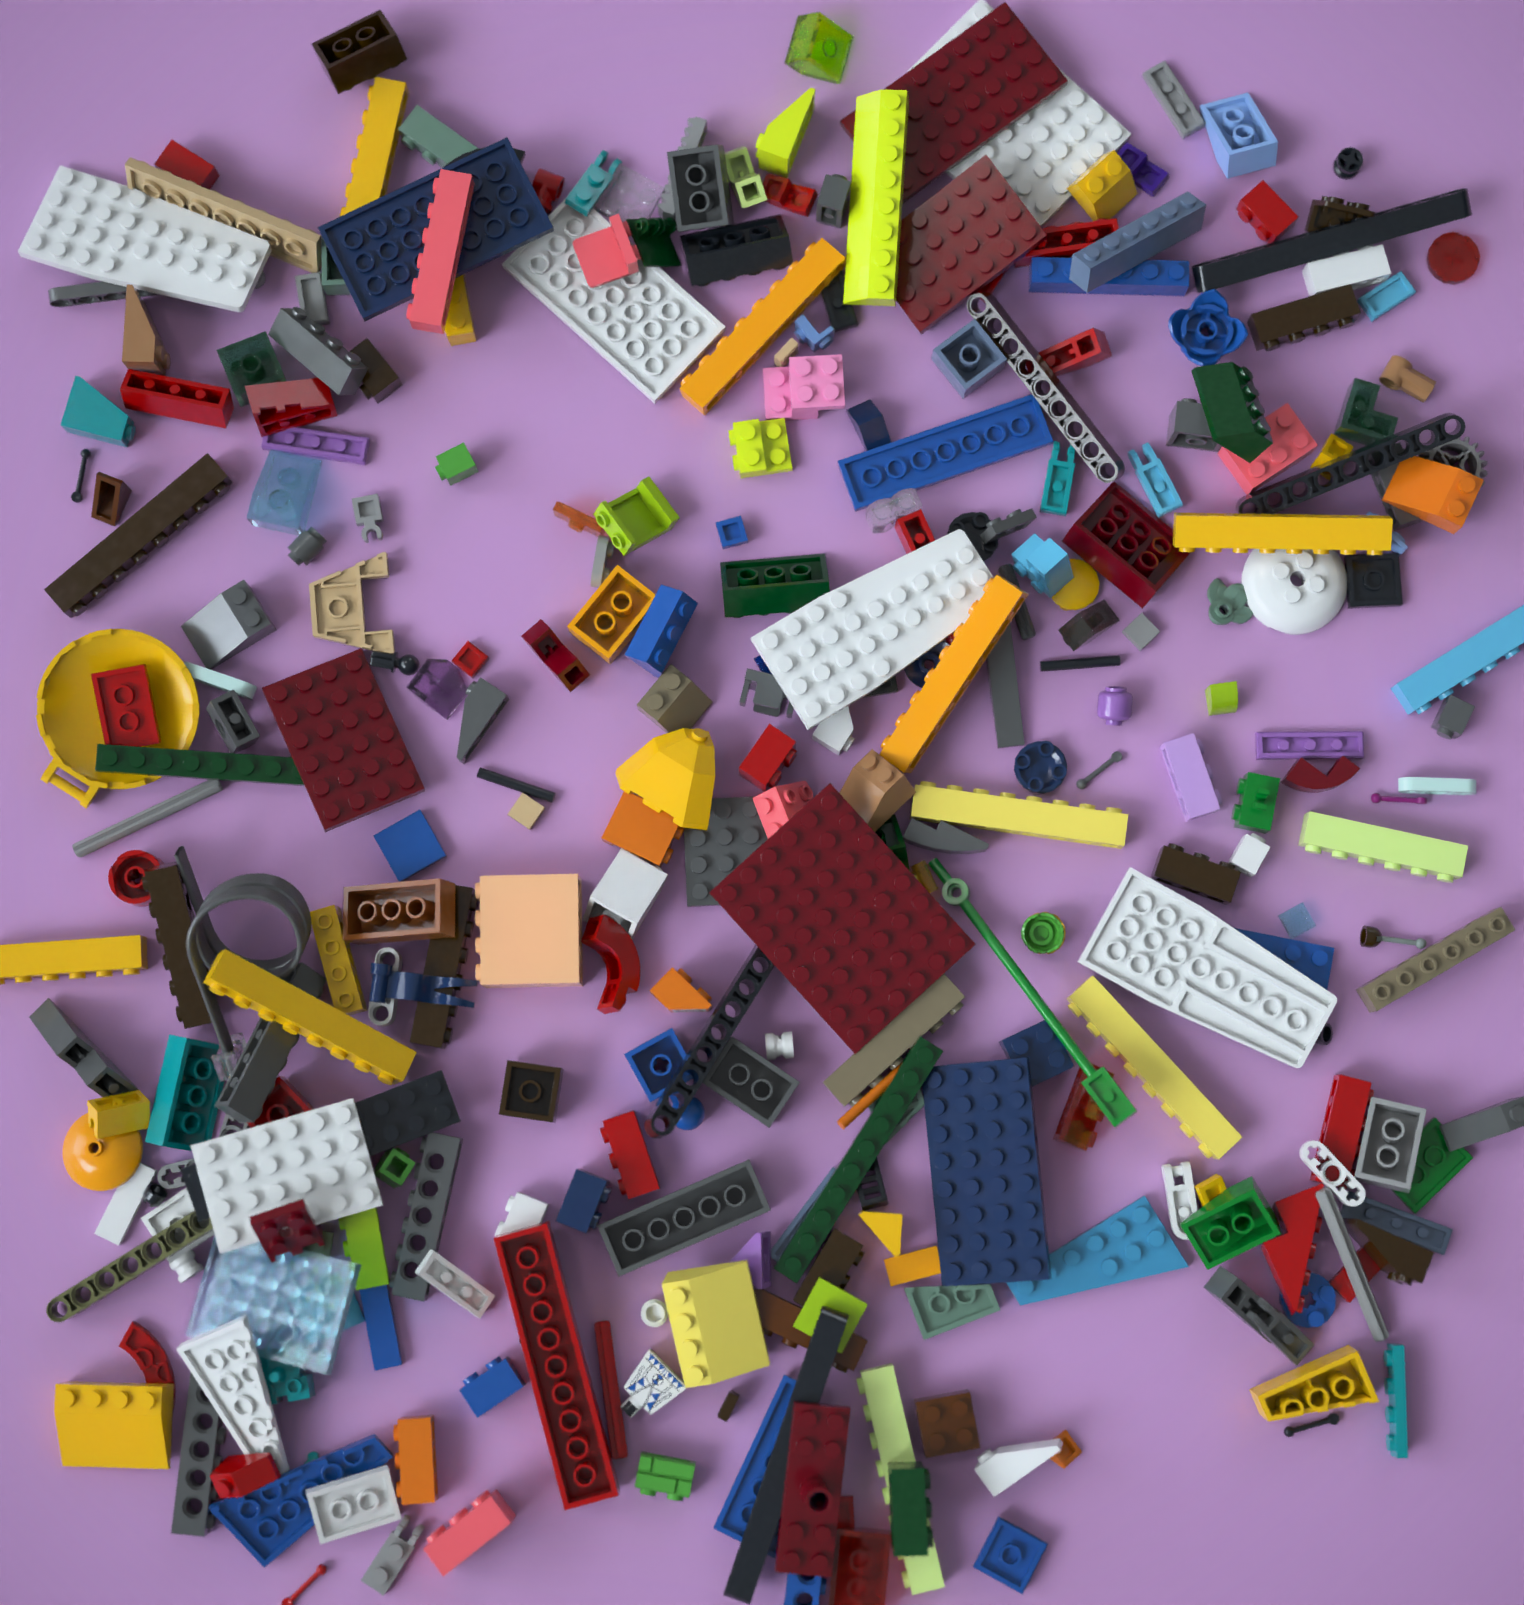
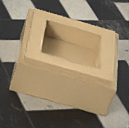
(790, 349)
(526, 811)

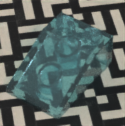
(284, 492)

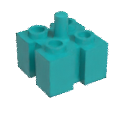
(286, 1380)

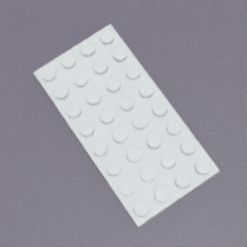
(635, 323)

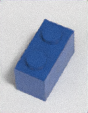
(492, 1386)

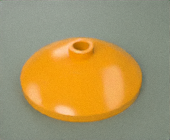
(110, 1165)

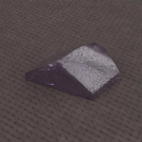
(439, 686)

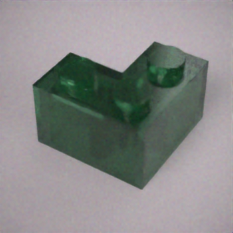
(1358, 419)

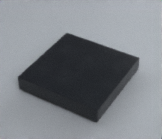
(1373, 580)

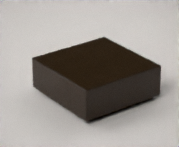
(728, 1405)

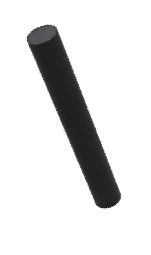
(1079, 663)
(516, 785)

